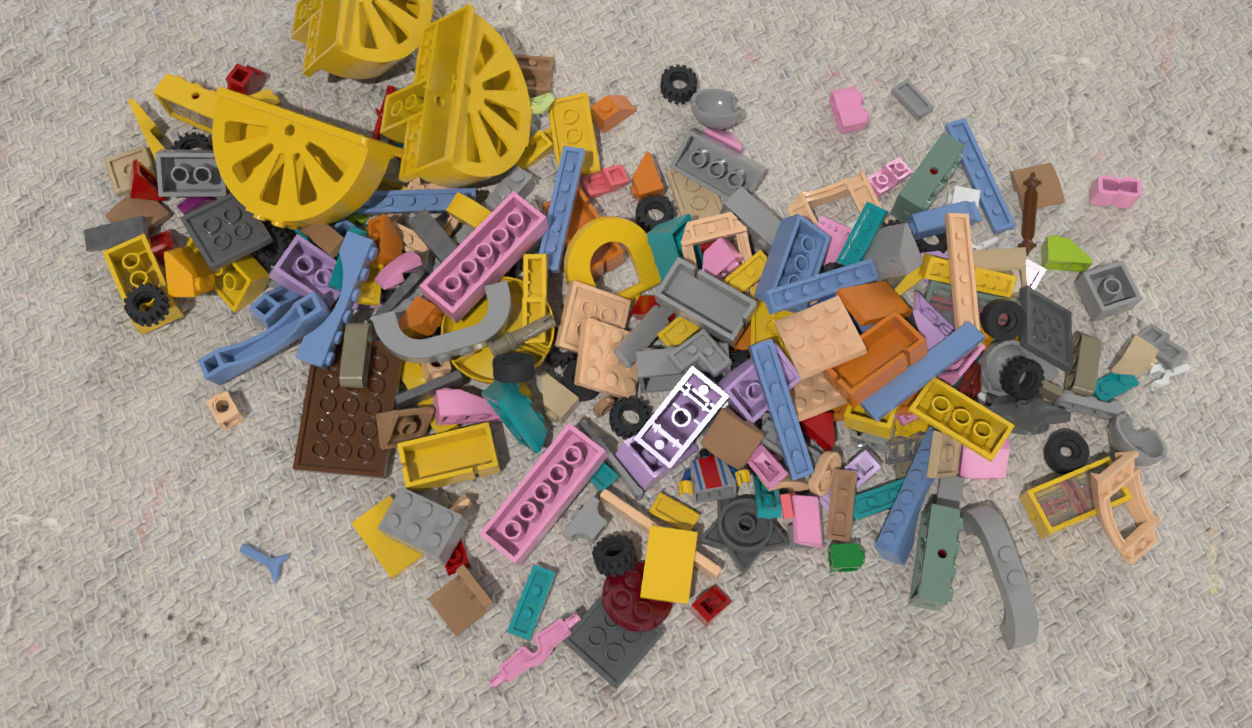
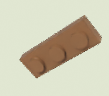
(842, 505)

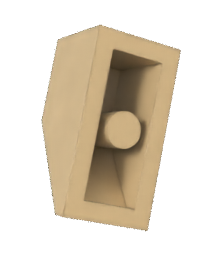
(1136, 357)
(557, 399)

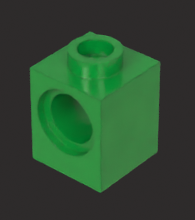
(845, 557)

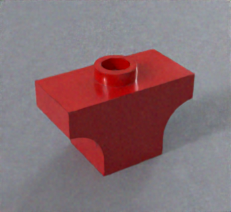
(245, 79)

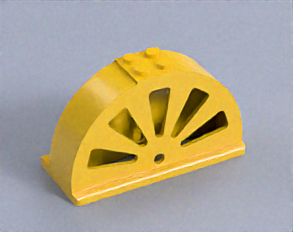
(358, 35)
(466, 106)
(294, 164)

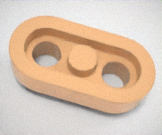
(821, 480)

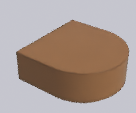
(603, 406)

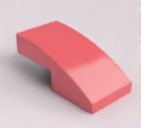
(605, 182)
(786, 505)

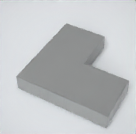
(700, 348)

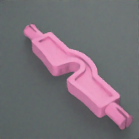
(525, 659)

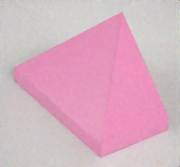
(726, 138)
(767, 467)

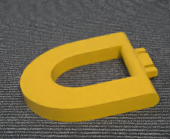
(606, 230)

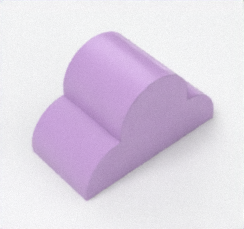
(681, 417)

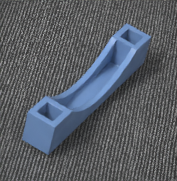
(277, 302)
(319, 345)
(234, 359)
(899, 529)

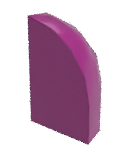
(193, 203)

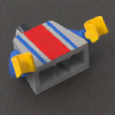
(711, 479)

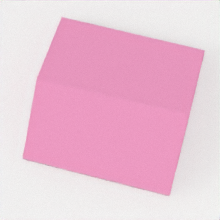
(956, 370)
(807, 521)

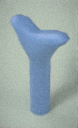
(272, 564)

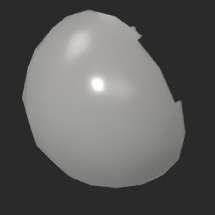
(715, 108)
(993, 361)
(1147, 442)

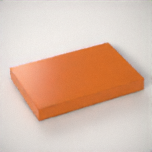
(872, 302)

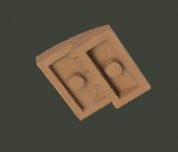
(536, 73)
(1048, 192)
(131, 208)
(732, 439)

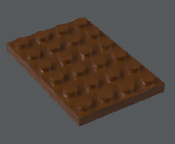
(340, 422)

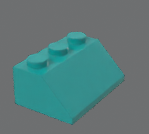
(666, 244)
(517, 414)

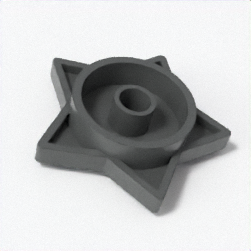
(1029, 415)
(741, 545)

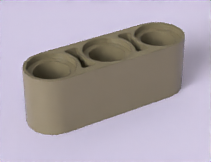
(356, 355)
(1085, 365)

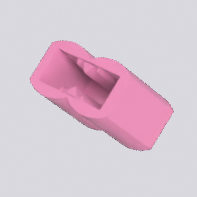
(848, 109)
(1114, 191)

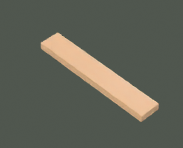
(962, 270)
(644, 523)

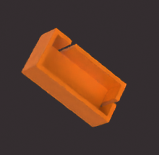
(607, 255)
(889, 349)

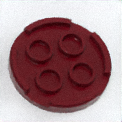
(625, 607)

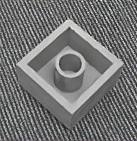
(1108, 290)

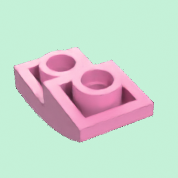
(889, 177)
(392, 274)

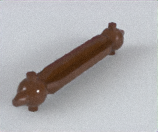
(1030, 213)

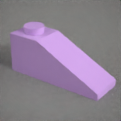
(865, 463)

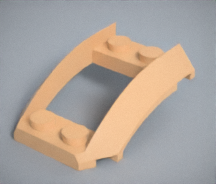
(857, 187)
(711, 229)
(408, 237)
(1105, 485)

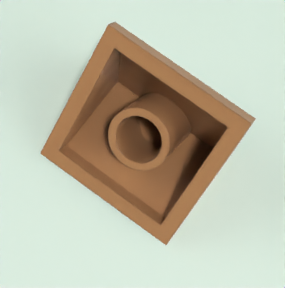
(402, 425)

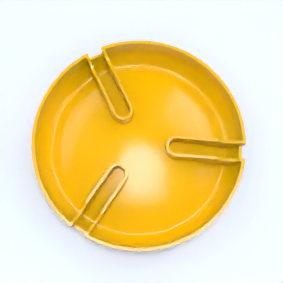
(479, 364)

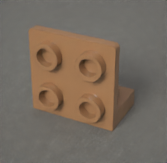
(461, 601)

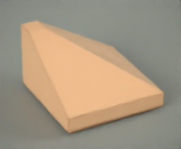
(462, 504)

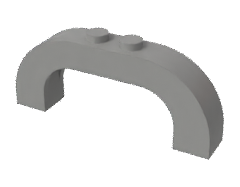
(444, 346)
(1020, 609)

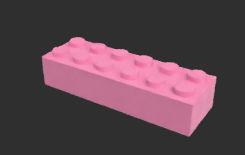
(484, 256)
(544, 494)

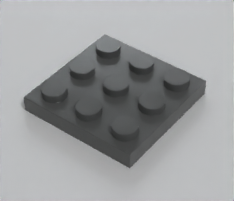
(225, 231)
(1047, 329)
(607, 646)

